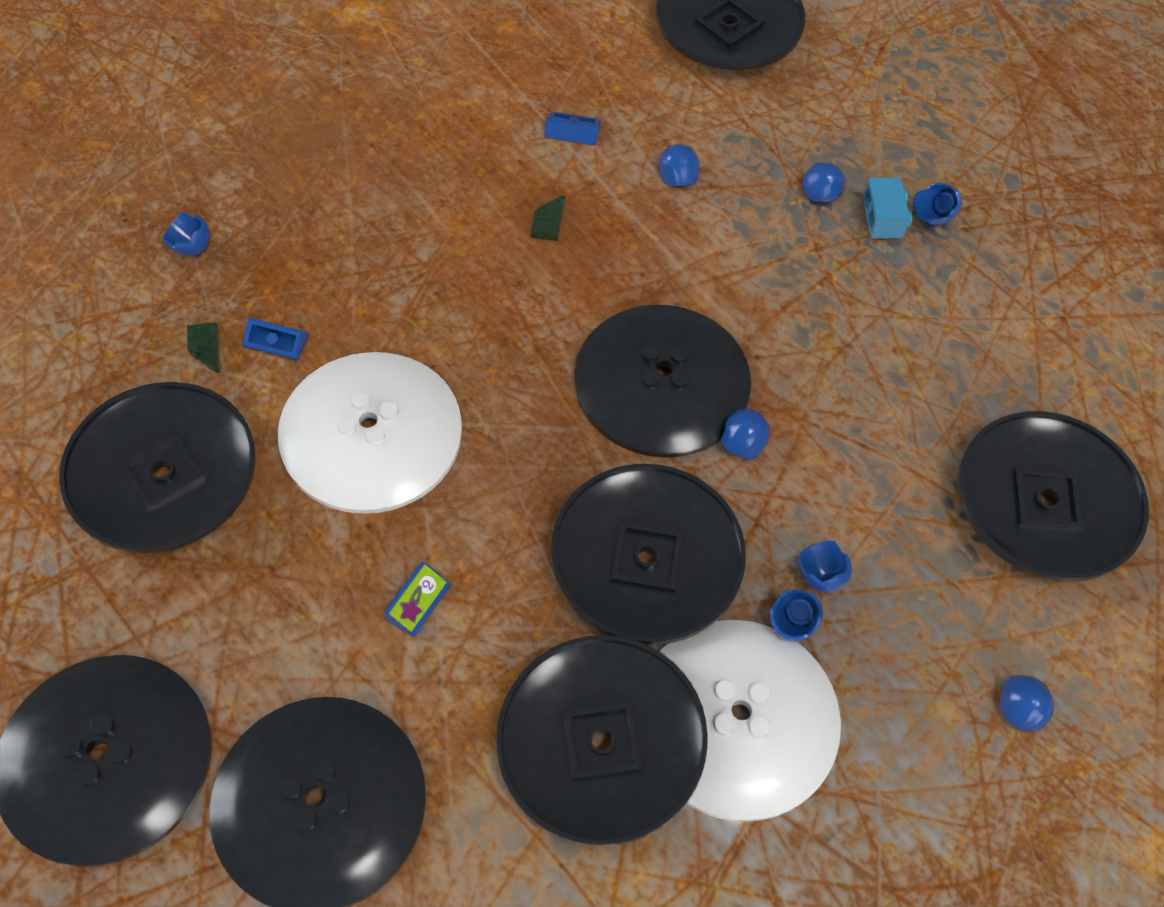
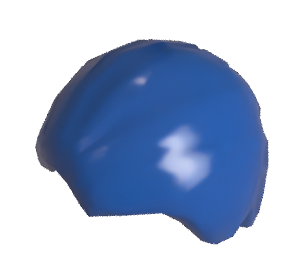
(679, 165)
(823, 182)
(937, 204)
(187, 235)
(746, 433)
(825, 566)
(796, 615)
(1026, 703)

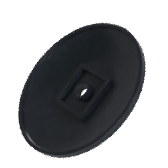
(758, 37)
(656, 411)
(121, 444)
(1094, 486)
(655, 511)
(590, 690)
(129, 798)
(328, 852)

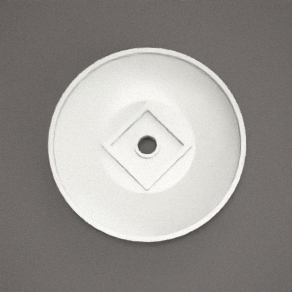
(377, 465)
(793, 728)

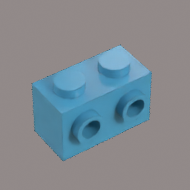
(886, 208)

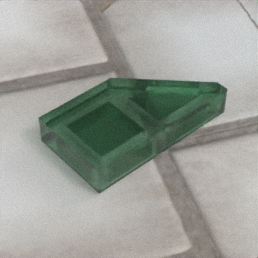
(548, 220)
(204, 344)

